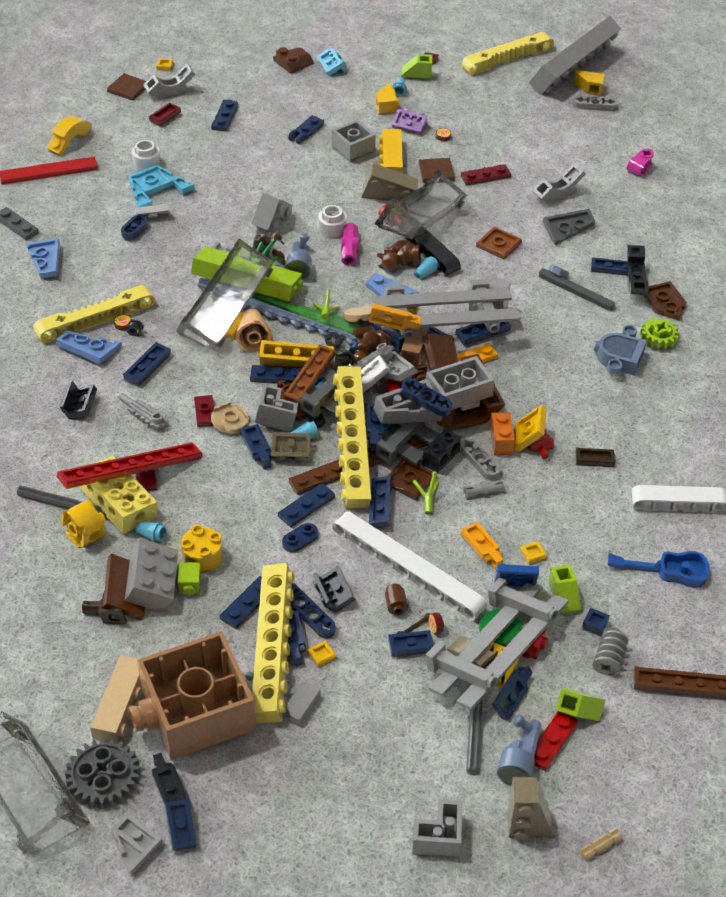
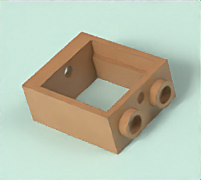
(413, 347)

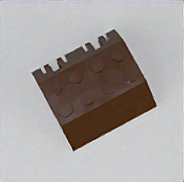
(471, 417)

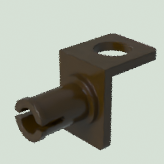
(97, 607)

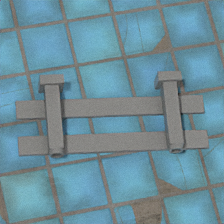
(477, 293)
(486, 679)

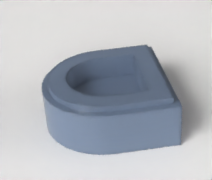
(559, 271)

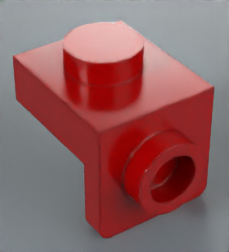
(538, 645)

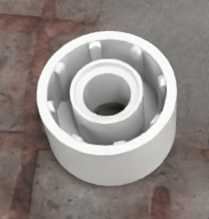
(145, 155)
(332, 221)

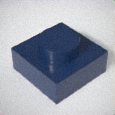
(595, 621)

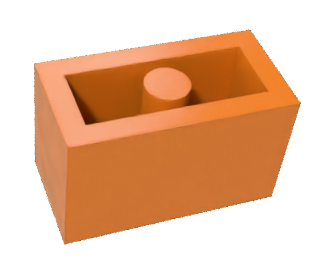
(502, 433)

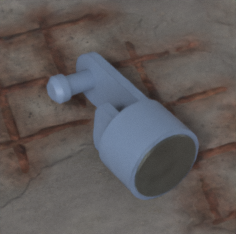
(299, 259)
(518, 757)

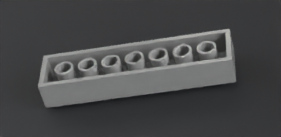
(575, 56)

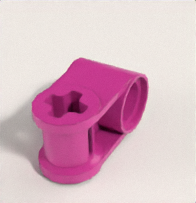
(641, 162)

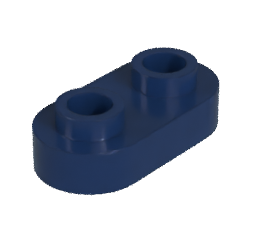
(134, 227)
(300, 536)

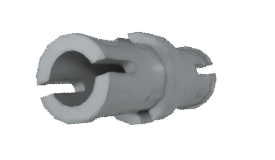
(483, 489)

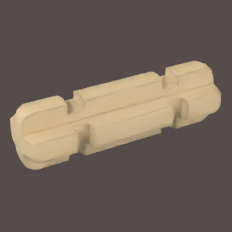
(600, 844)

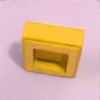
(164, 64)
(533, 552)
(321, 653)

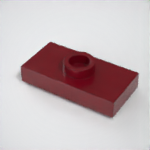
(165, 114)
(204, 408)
(147, 480)

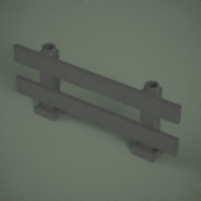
(391, 443)

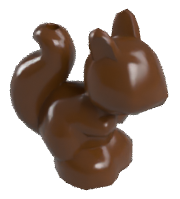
(402, 253)
(369, 341)

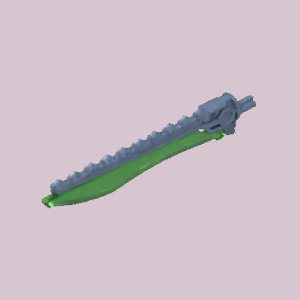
(299, 315)

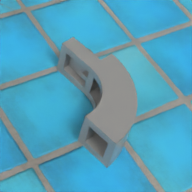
(170, 86)
(562, 187)

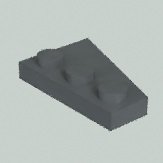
(568, 224)

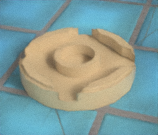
(357, 313)
(229, 418)

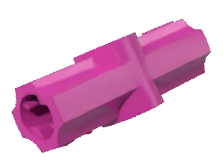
(350, 244)

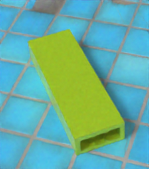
(280, 284)

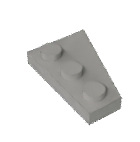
(399, 367)

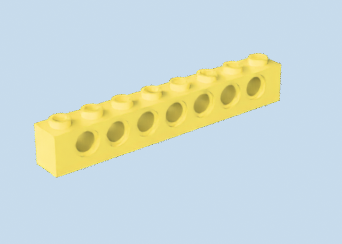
(360, 496)
(272, 626)

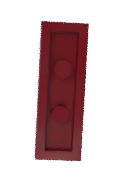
(485, 174)

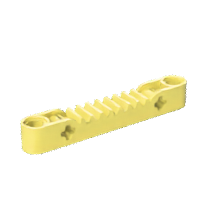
(488, 58)
(51, 328)

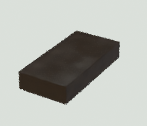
(595, 457)

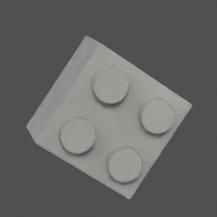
(353, 140)

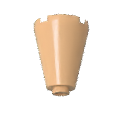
(252, 330)

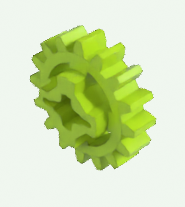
(659, 333)

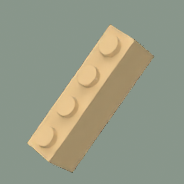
(118, 698)

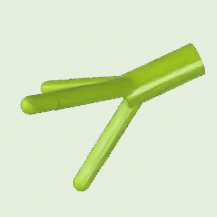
(326, 309)
(428, 497)

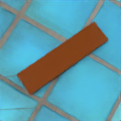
(310, 373)

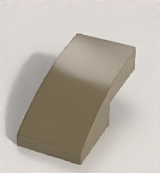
(461, 643)

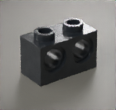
(441, 450)

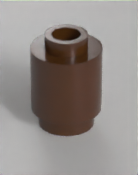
(396, 599)

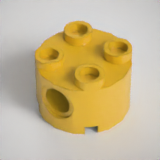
(83, 523)
(202, 546)

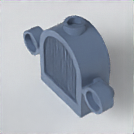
(621, 351)

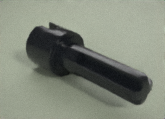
(344, 357)

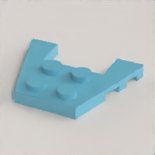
(154, 180)

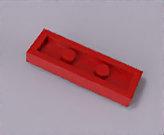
(553, 739)

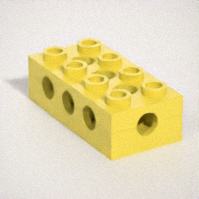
(122, 501)

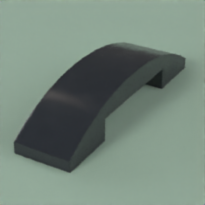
(636, 270)

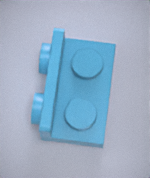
(331, 61)

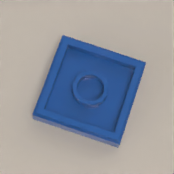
(517, 574)

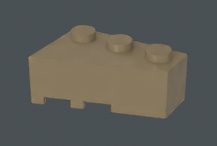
(387, 183)
(528, 811)

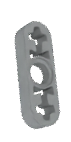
(608, 103)
(478, 451)

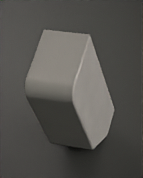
(302, 702)

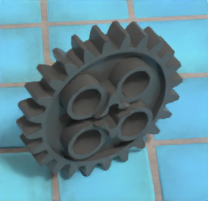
(102, 773)

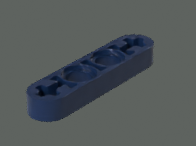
(311, 607)

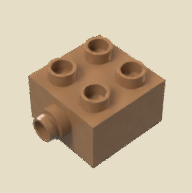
(194, 696)

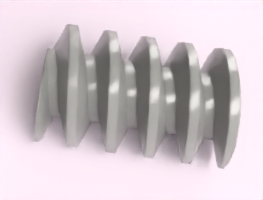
(610, 651)

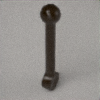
(416, 624)

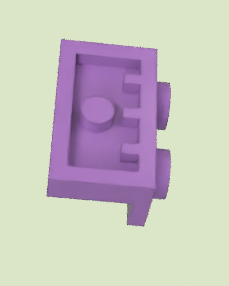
(409, 121)

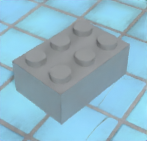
(462, 382)
(151, 575)

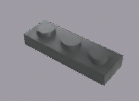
(17, 224)

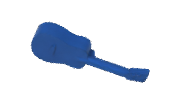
(686, 568)

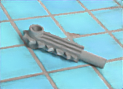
(382, 350)
(145, 412)

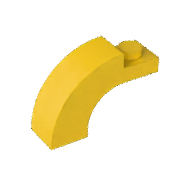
(65, 131)

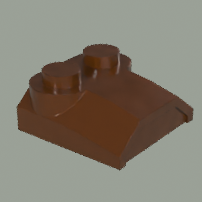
(293, 59)

